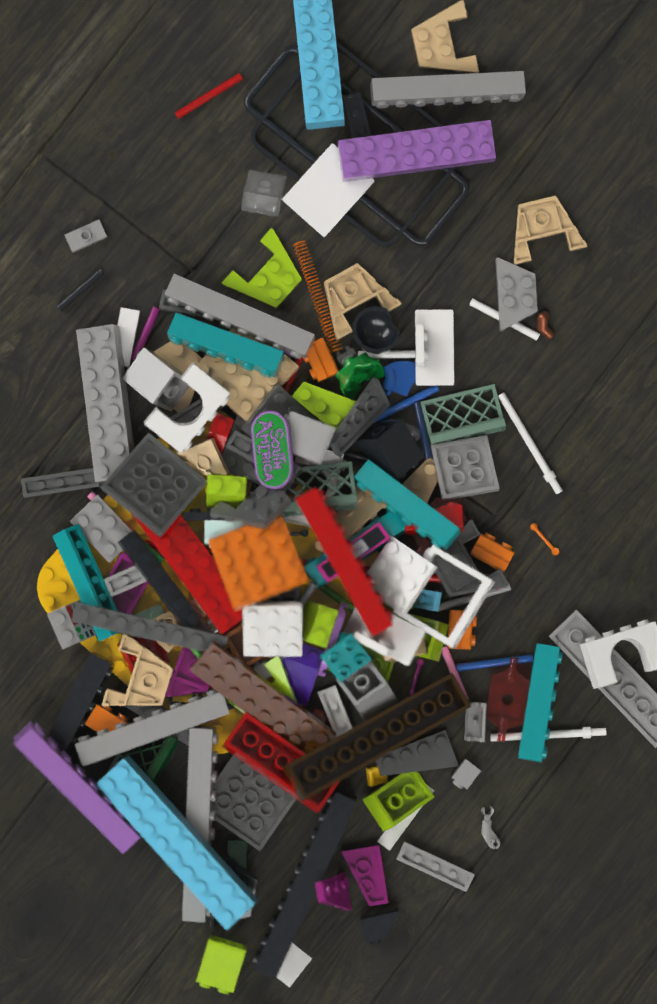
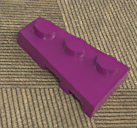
(368, 871)
(334, 891)

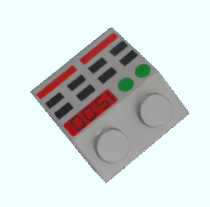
(69, 632)

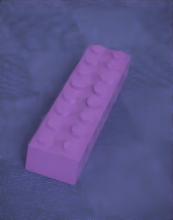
(416, 151)
(75, 785)

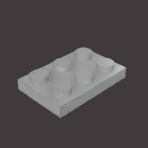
(102, 527)

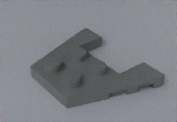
(257, 509)
(453, 578)

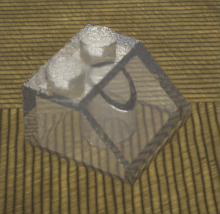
(263, 193)

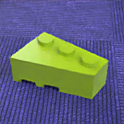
(323, 404)

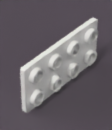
(434, 347)
(396, 641)

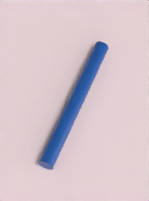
(409, 401)
(493, 662)

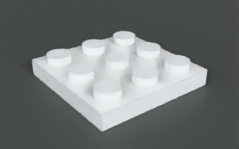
(400, 575)
(272, 629)

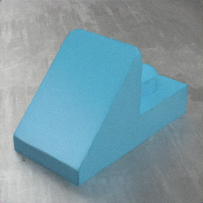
(428, 600)

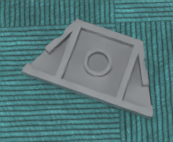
(515, 293)

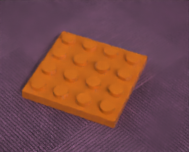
(257, 562)

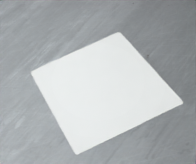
(322, 195)

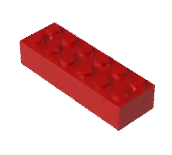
(267, 755)

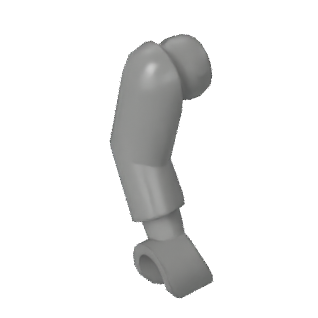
(487, 832)

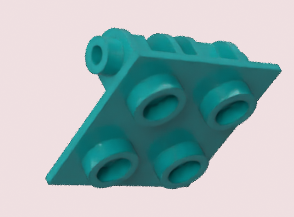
(345, 656)

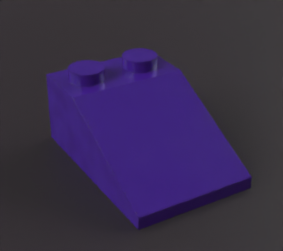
(303, 672)

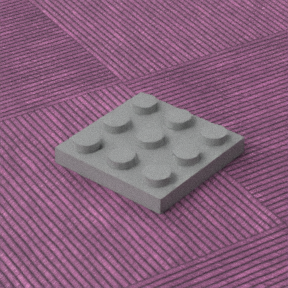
(464, 468)

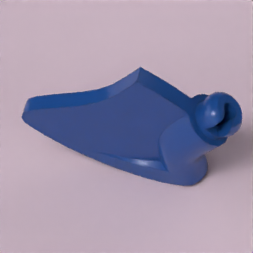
(399, 377)

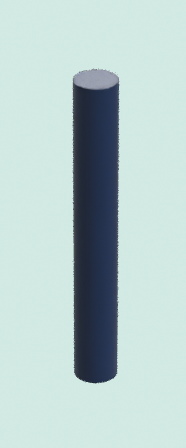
(423, 430)

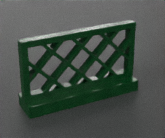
(160, 760)

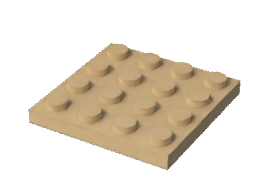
(245, 387)

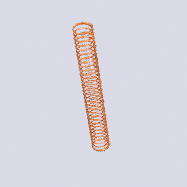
(294, 245)

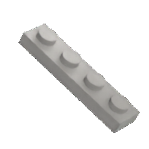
(435, 866)

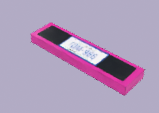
(363, 545)

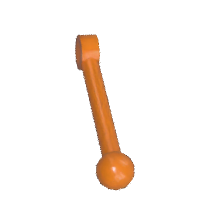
(555, 551)

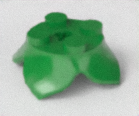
(356, 371)

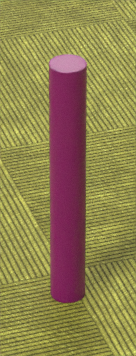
(146, 331)

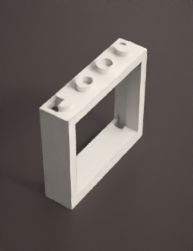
(470, 611)

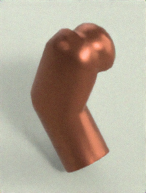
(542, 325)

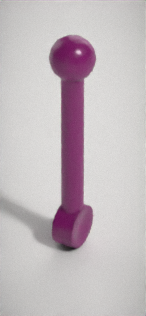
(420, 661)

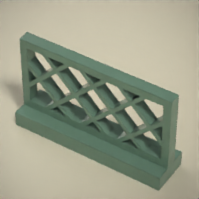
(472, 429)
(338, 503)

